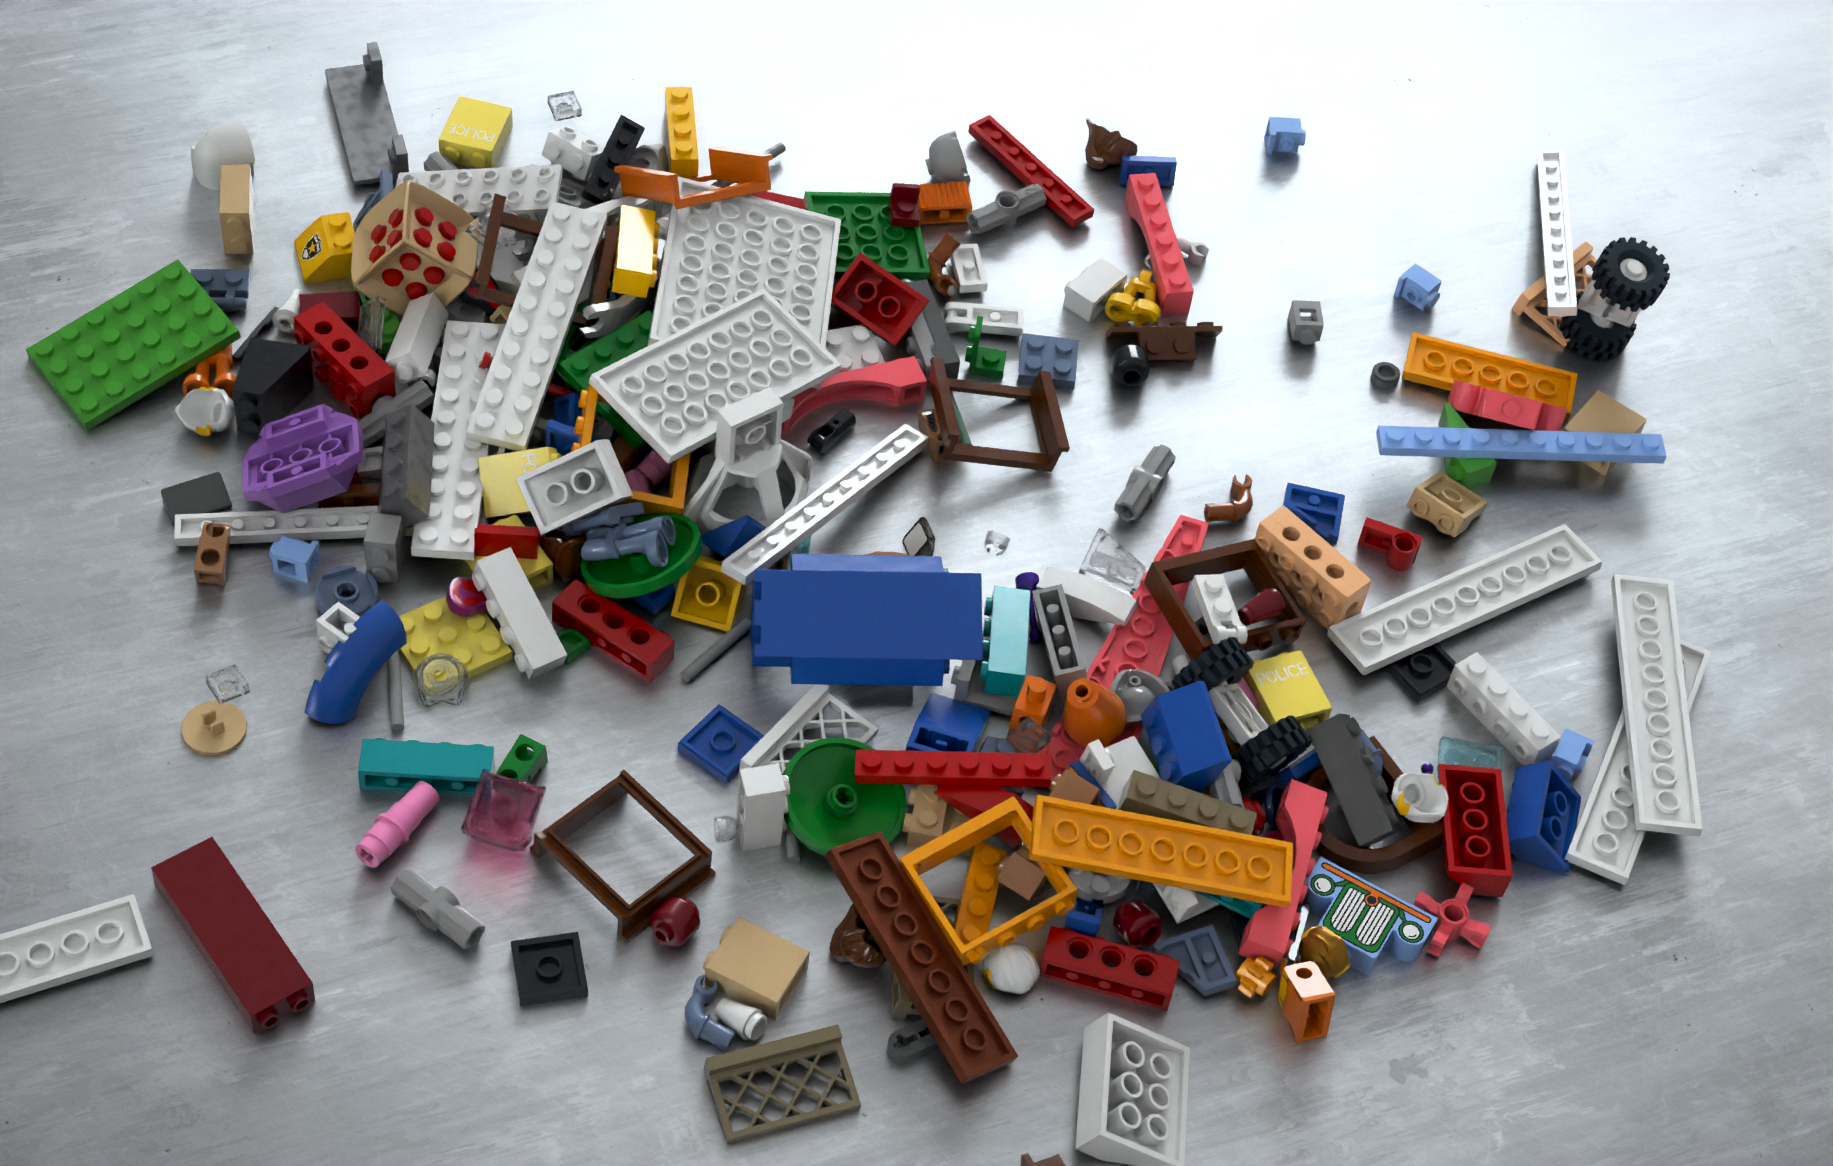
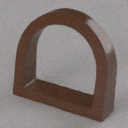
(1425, 838)

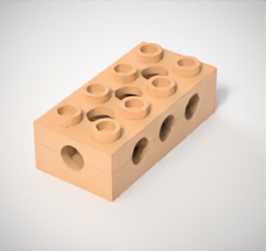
(1312, 569)

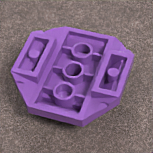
(302, 459)

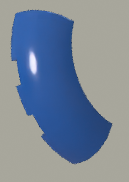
(355, 664)

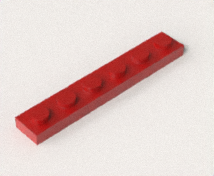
(1030, 170)
(953, 768)

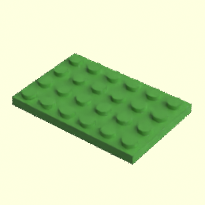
(133, 344)

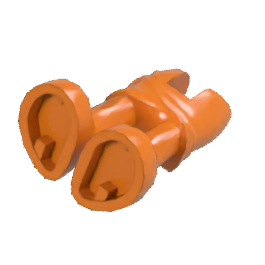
(222, 363)

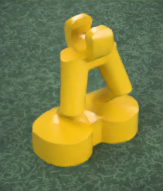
(1123, 306)

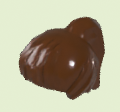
(1106, 147)
(563, 552)
(855, 943)

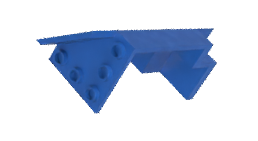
(865, 619)

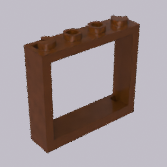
(1220, 560)

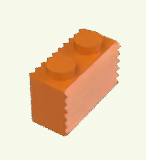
(944, 202)

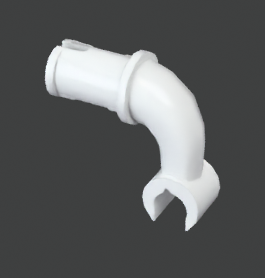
(1195, 250)

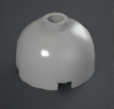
(947, 159)

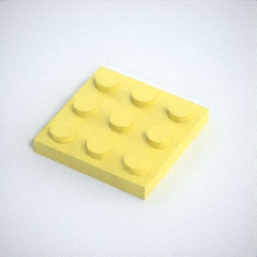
(438, 630)

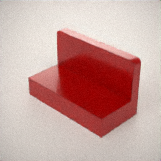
(495, 538)

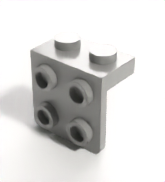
(971, 689)

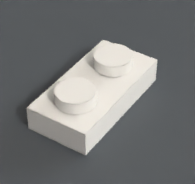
(969, 269)

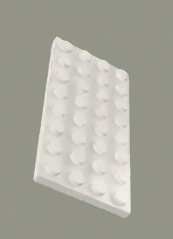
(682, 381)

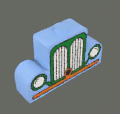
(1366, 916)

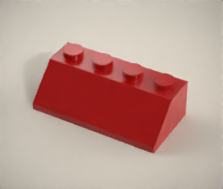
(1476, 829)

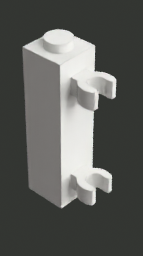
(418, 340)

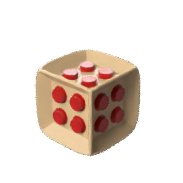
(413, 247)

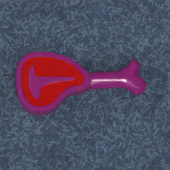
(464, 598)

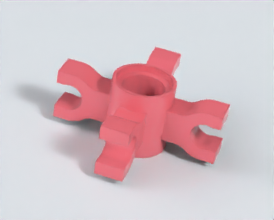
(1456, 910)

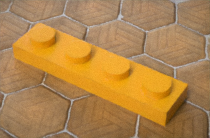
(978, 892)

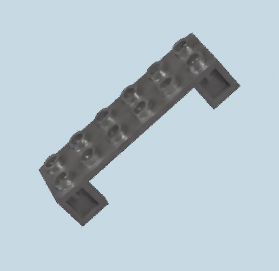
(367, 119)

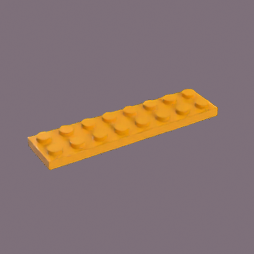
(1161, 851)

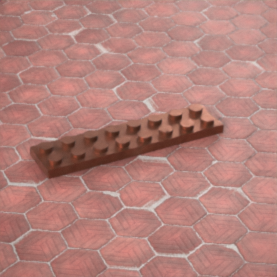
(921, 957)

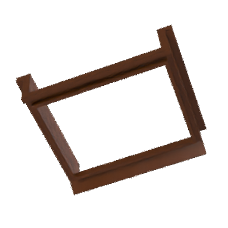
(499, 219)
(1044, 410)
(637, 915)

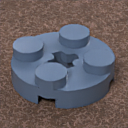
(346, 579)

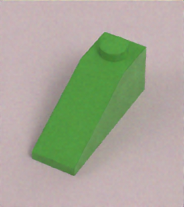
(1466, 471)

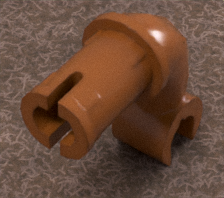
(937, 261)
(1234, 509)

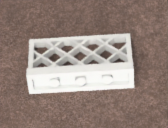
(803, 717)

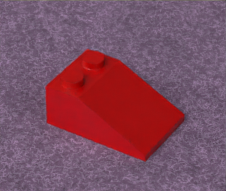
(877, 300)

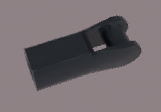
(832, 429)

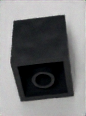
(270, 382)

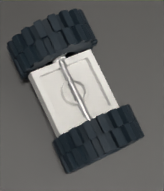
(1622, 284)
(1263, 747)

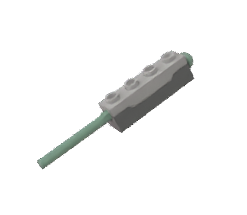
(930, 339)

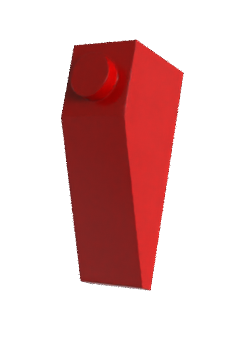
(978, 799)

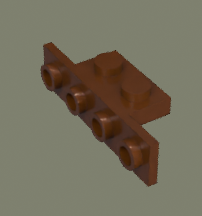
(1166, 343)

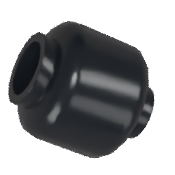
(1130, 365)

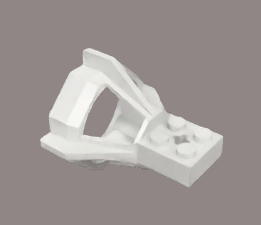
(752, 455)

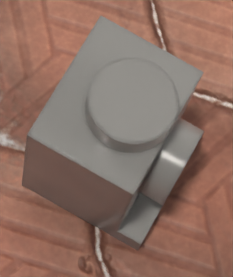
(1305, 328)

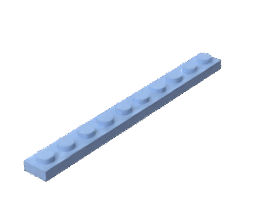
(1520, 444)

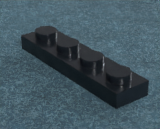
(615, 153)

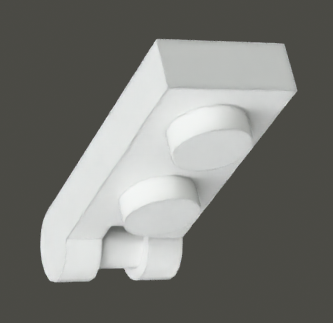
(996, 319)
(1218, 608)

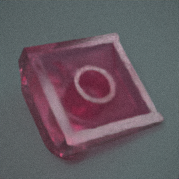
(503, 811)

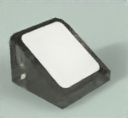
(919, 539)

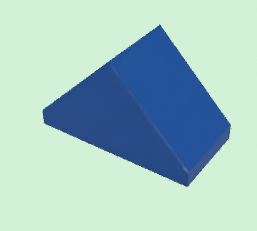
(732, 535)
(1085, 917)

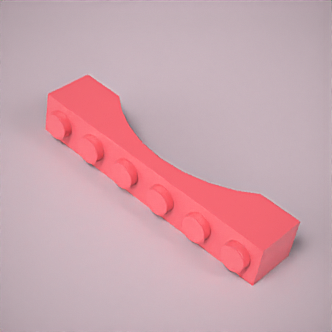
(1169, 271)
(889, 382)
(1298, 820)

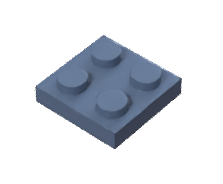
(1049, 355)

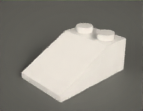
(574, 486)

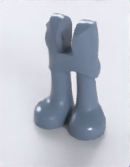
(644, 537)

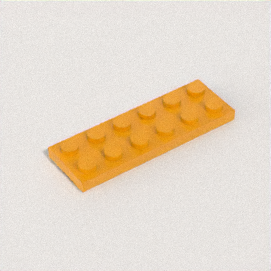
(1440, 362)

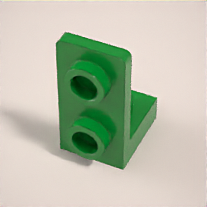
(982, 360)

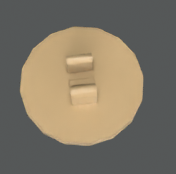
(214, 728)

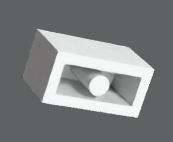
(1092, 288)

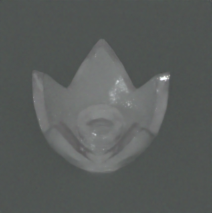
(447, 691)

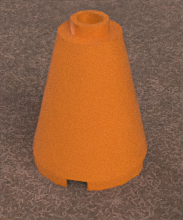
(1093, 713)

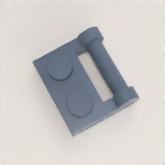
(606, 517)

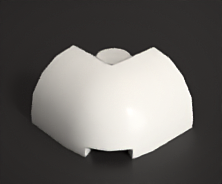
(221, 146)

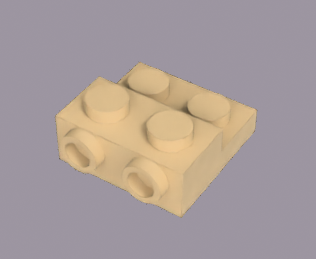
(1446, 504)
(930, 817)

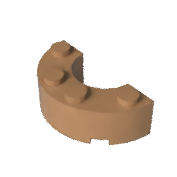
(1026, 875)

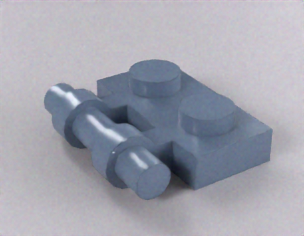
(226, 287)

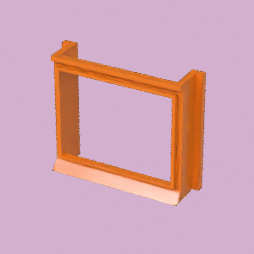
(726, 164)

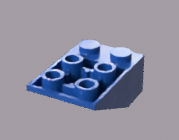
(948, 726)

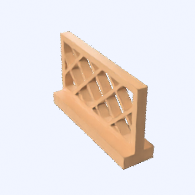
(1536, 294)

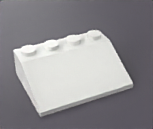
(1132, 1095)

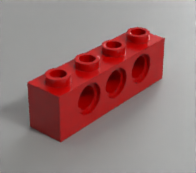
(614, 630)
(1116, 981)

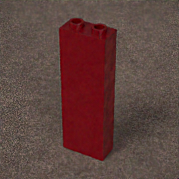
(233, 935)

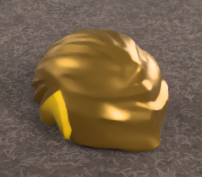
(1326, 950)

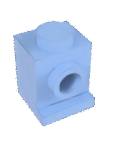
(1284, 135)
(1418, 287)
(295, 558)
(1571, 753)

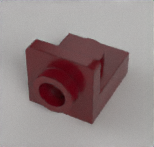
(904, 205)

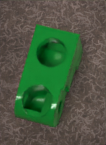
(522, 762)

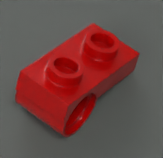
(1397, 543)

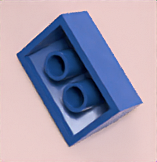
(1186, 737)
(1542, 816)

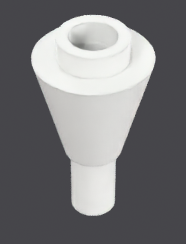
(284, 317)

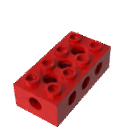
(343, 360)

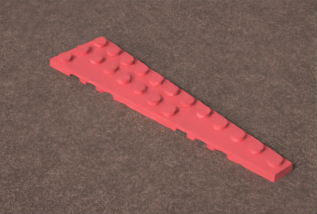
(1135, 646)

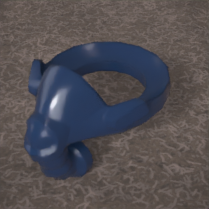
(1272, 799)

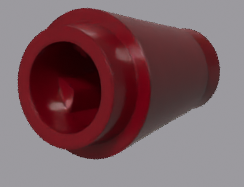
(1262, 607)

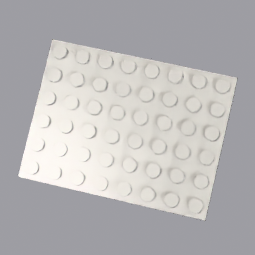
(737, 248)

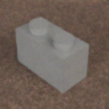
(384, 547)

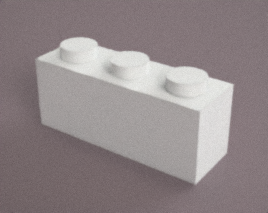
(761, 806)

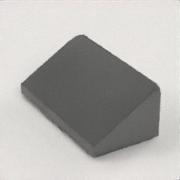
(196, 496)

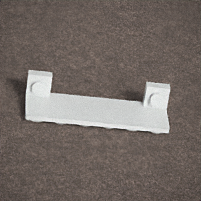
(525, 187)
(1112, 770)

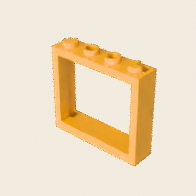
(651, 503)
(965, 837)

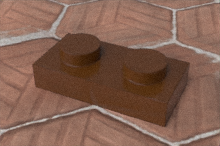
(357, 495)

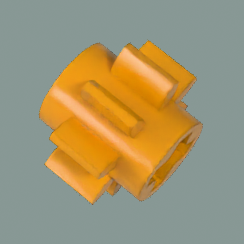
(1255, 976)

